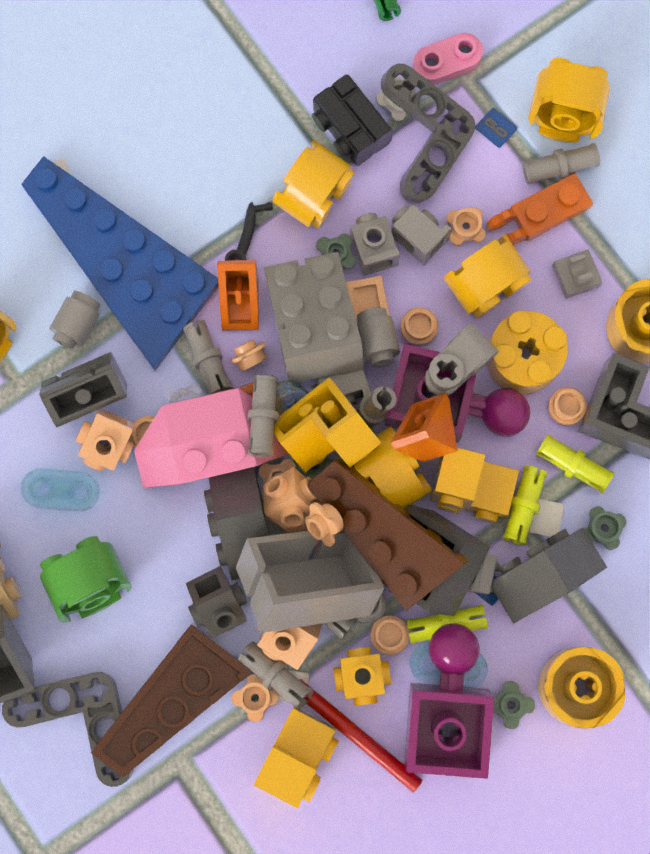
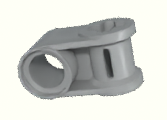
(462, 357)

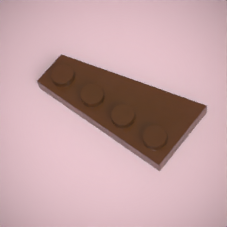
(394, 545)
(174, 695)

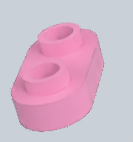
(449, 58)

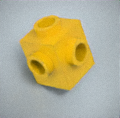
(345, 676)

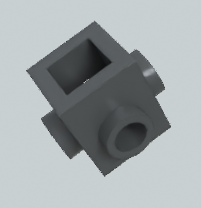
(216, 602)

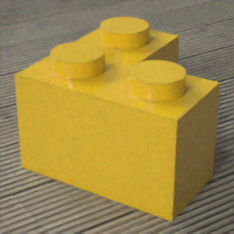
(323, 424)
(473, 485)
(295, 758)

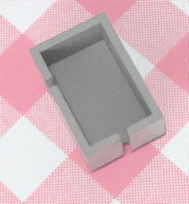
(314, 318)
(304, 592)

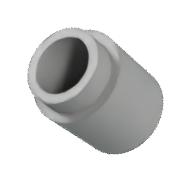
(75, 320)
(377, 337)

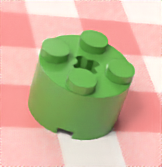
(84, 579)

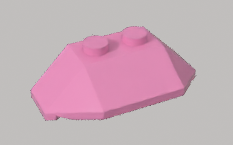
(199, 440)

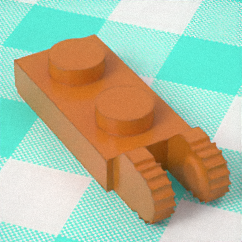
(544, 210)

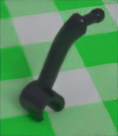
(248, 231)

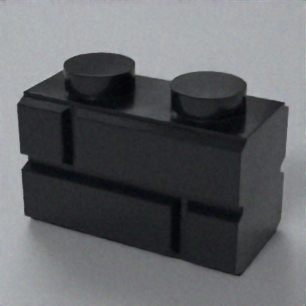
(351, 120)

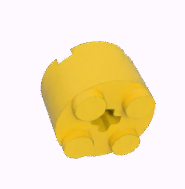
(569, 101)
(312, 184)
(487, 274)
(626, 325)
(546, 346)
(393, 472)
(603, 684)

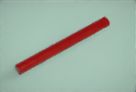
(363, 740)

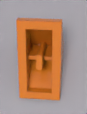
(238, 294)
(427, 430)

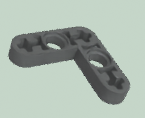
(441, 133)
(92, 710)

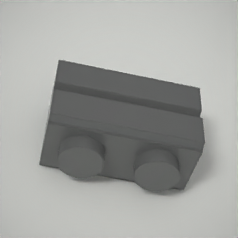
(83, 389)

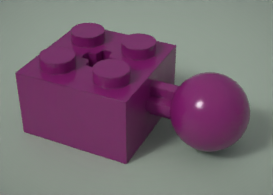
(502, 411)
(467, 750)

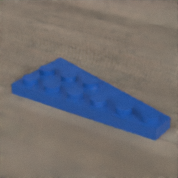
(135, 271)

